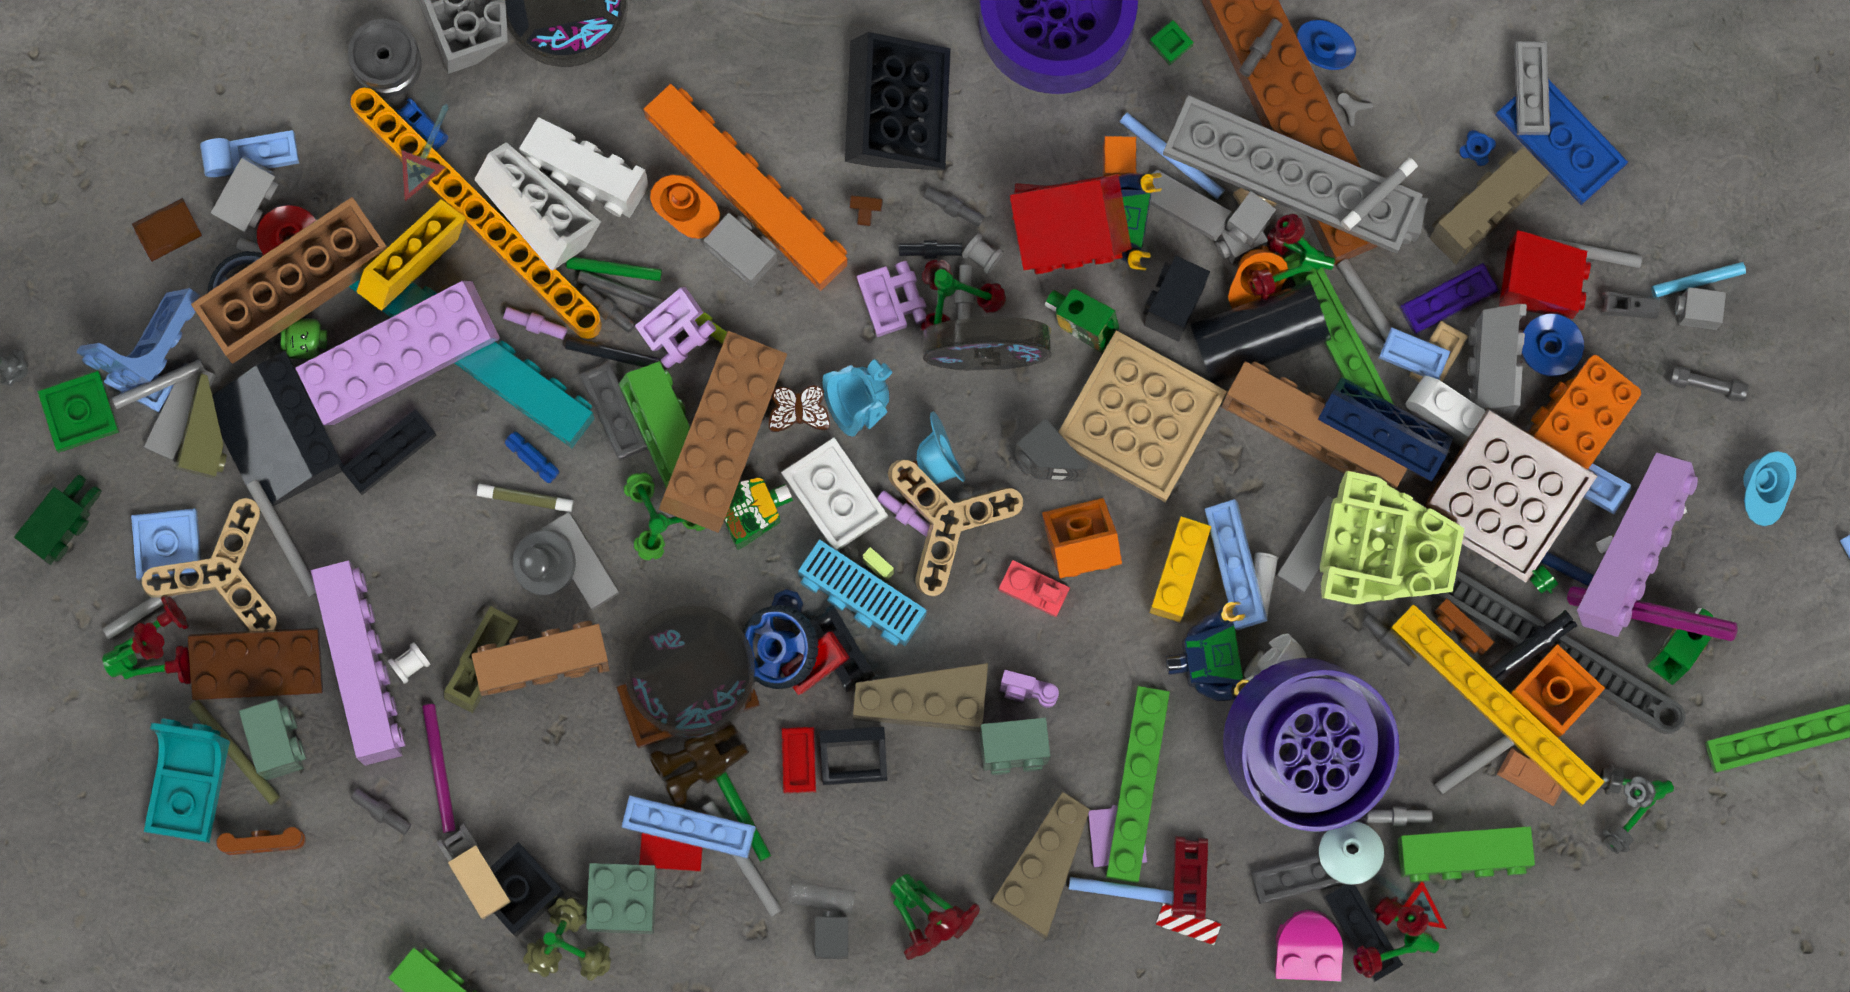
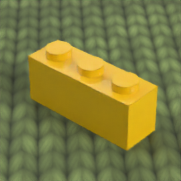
(1180, 569)

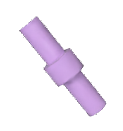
(535, 323)
(904, 513)

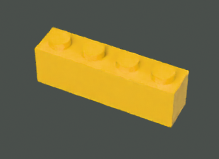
(410, 254)

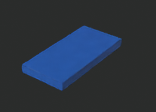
(1573, 150)

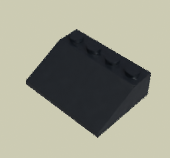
(897, 103)
(275, 430)

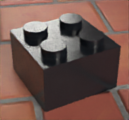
(1178, 295)
(527, 888)

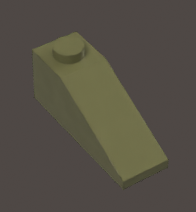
(202, 439)

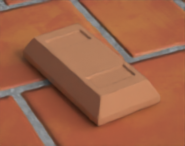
(1528, 776)

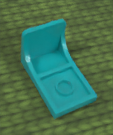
(186, 780)

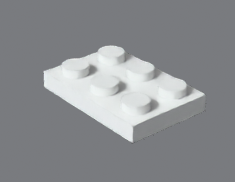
(834, 494)

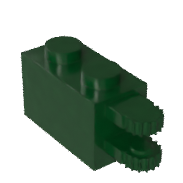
(57, 521)

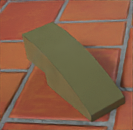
(463, 687)

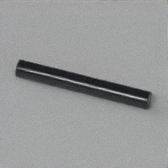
(609, 352)

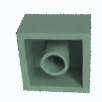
(272, 739)
(1014, 745)
(621, 898)

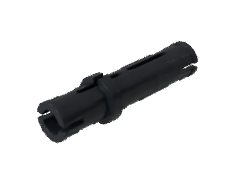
(1532, 646)

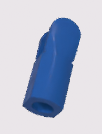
(423, 125)

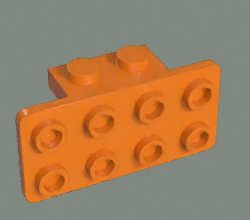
(1585, 411)

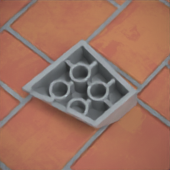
(1494, 360)

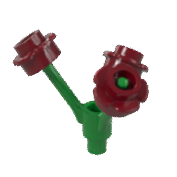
(1287, 232)
(939, 277)
(1409, 921)

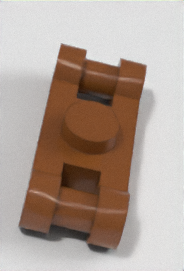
(261, 842)

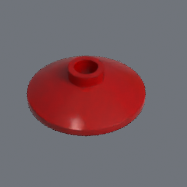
(280, 223)

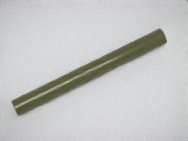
(236, 754)

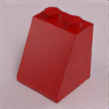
(1544, 275)

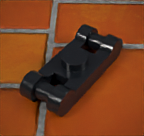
(843, 635)

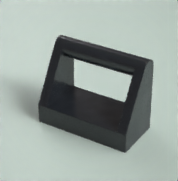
(852, 737)

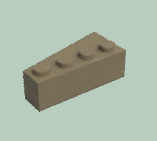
(1488, 204)
(928, 699)
(1040, 874)

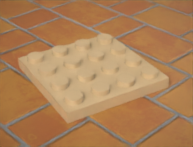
(1141, 416)

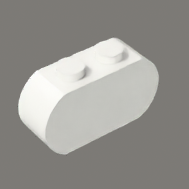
(1444, 409)

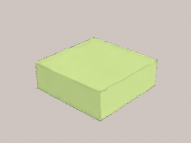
(877, 564)

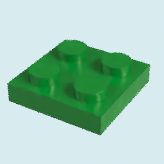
(78, 411)

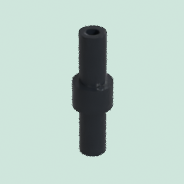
(930, 249)

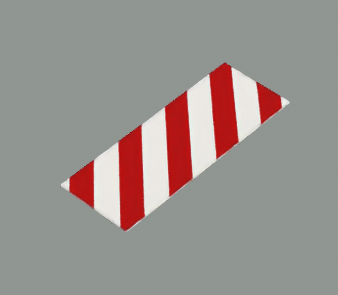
(1200, 929)

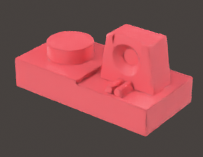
(1034, 588)

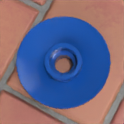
(1326, 44)
(1558, 331)

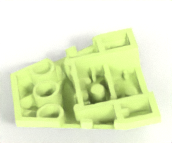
(1385, 545)

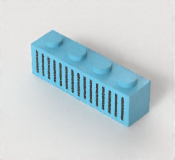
(861, 593)

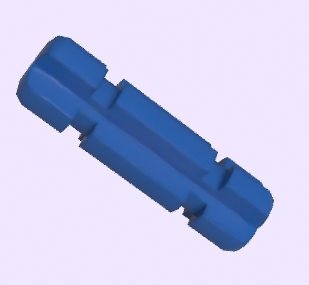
(531, 457)

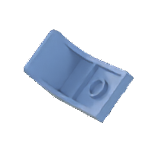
(150, 352)

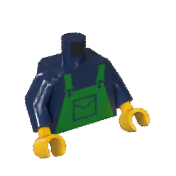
(1136, 196)
(1211, 656)

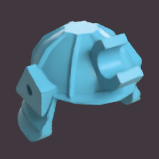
(857, 396)

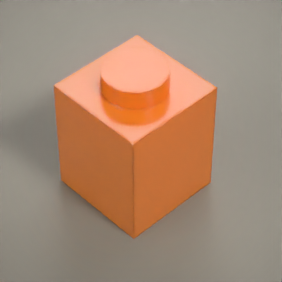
(1119, 155)

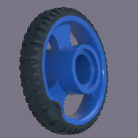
(805, 643)

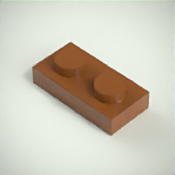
(1472, 636)

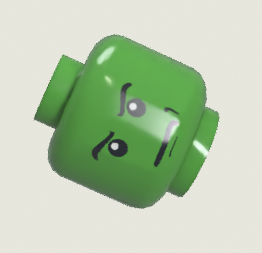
(303, 339)

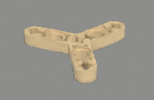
(959, 510)
(221, 556)

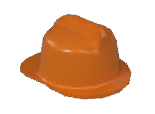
(685, 205)
(1255, 259)

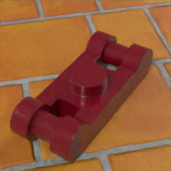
(1189, 877)

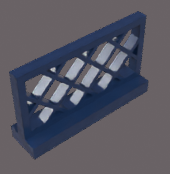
(1386, 428)

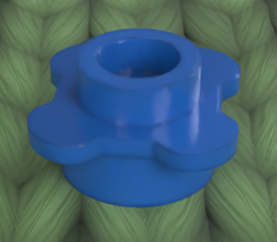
(1474, 139)

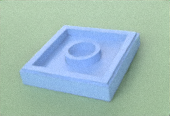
(165, 540)

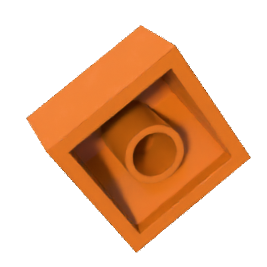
(1082, 538)
(1557, 691)

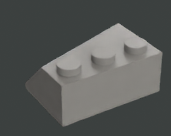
(466, 29)

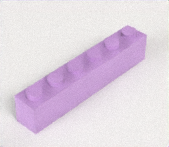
(1637, 545)

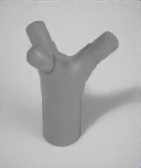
(1352, 106)

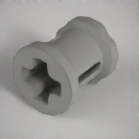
(982, 253)
(457, 843)

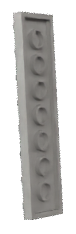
(1288, 172)

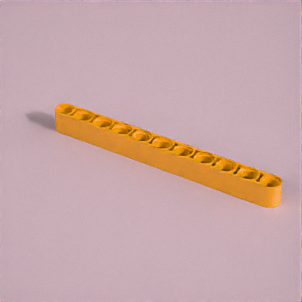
(487, 223)

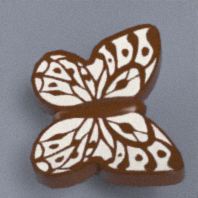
(798, 409)

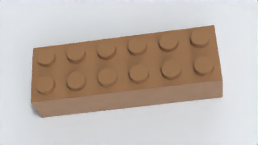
(290, 280)
(1292, 417)
(723, 432)

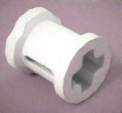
(408, 662)

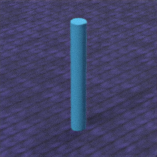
(1698, 279)

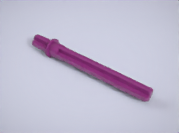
(1671, 617)

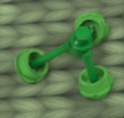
(651, 542)

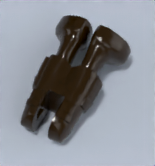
(705, 755)

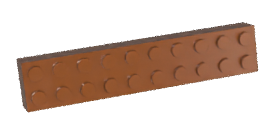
(1286, 95)

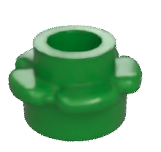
(1543, 580)

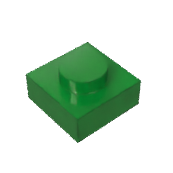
(1171, 42)

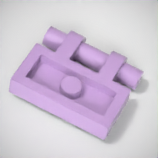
(883, 303)
(671, 318)
(1022, 686)

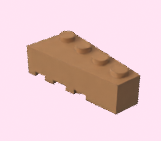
(540, 658)

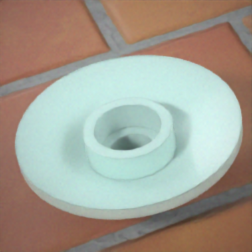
(1349, 867)

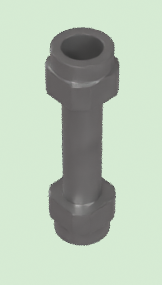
(1735, 390)

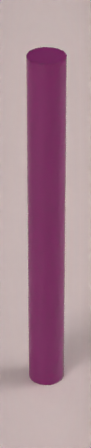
(439, 768)

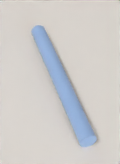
(1159, 146)
(1125, 890)

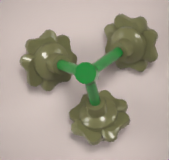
(543, 955)

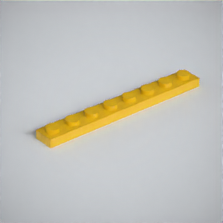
(1497, 705)

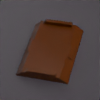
(166, 229)

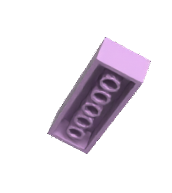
(397, 353)
(357, 663)

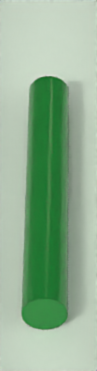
(614, 268)
(742, 815)

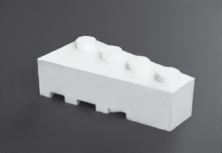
(585, 168)
(536, 206)

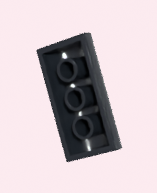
(1261, 331)

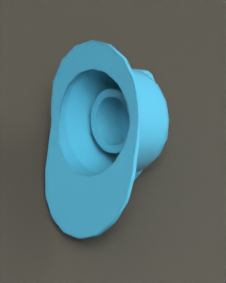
(936, 455)
(1768, 487)

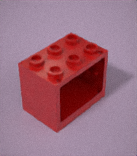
(1071, 224)

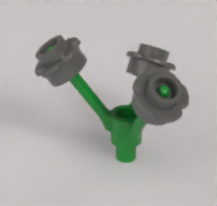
(1639, 793)

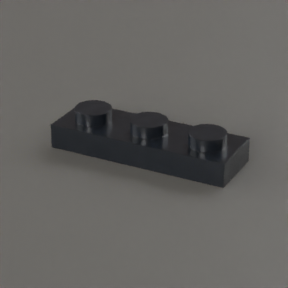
(388, 452)
(1360, 925)

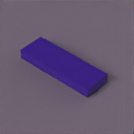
(1449, 298)

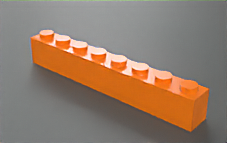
(746, 186)

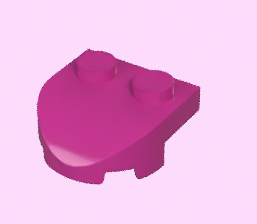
(1309, 948)

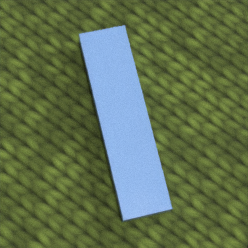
(1236, 563)
(688, 827)

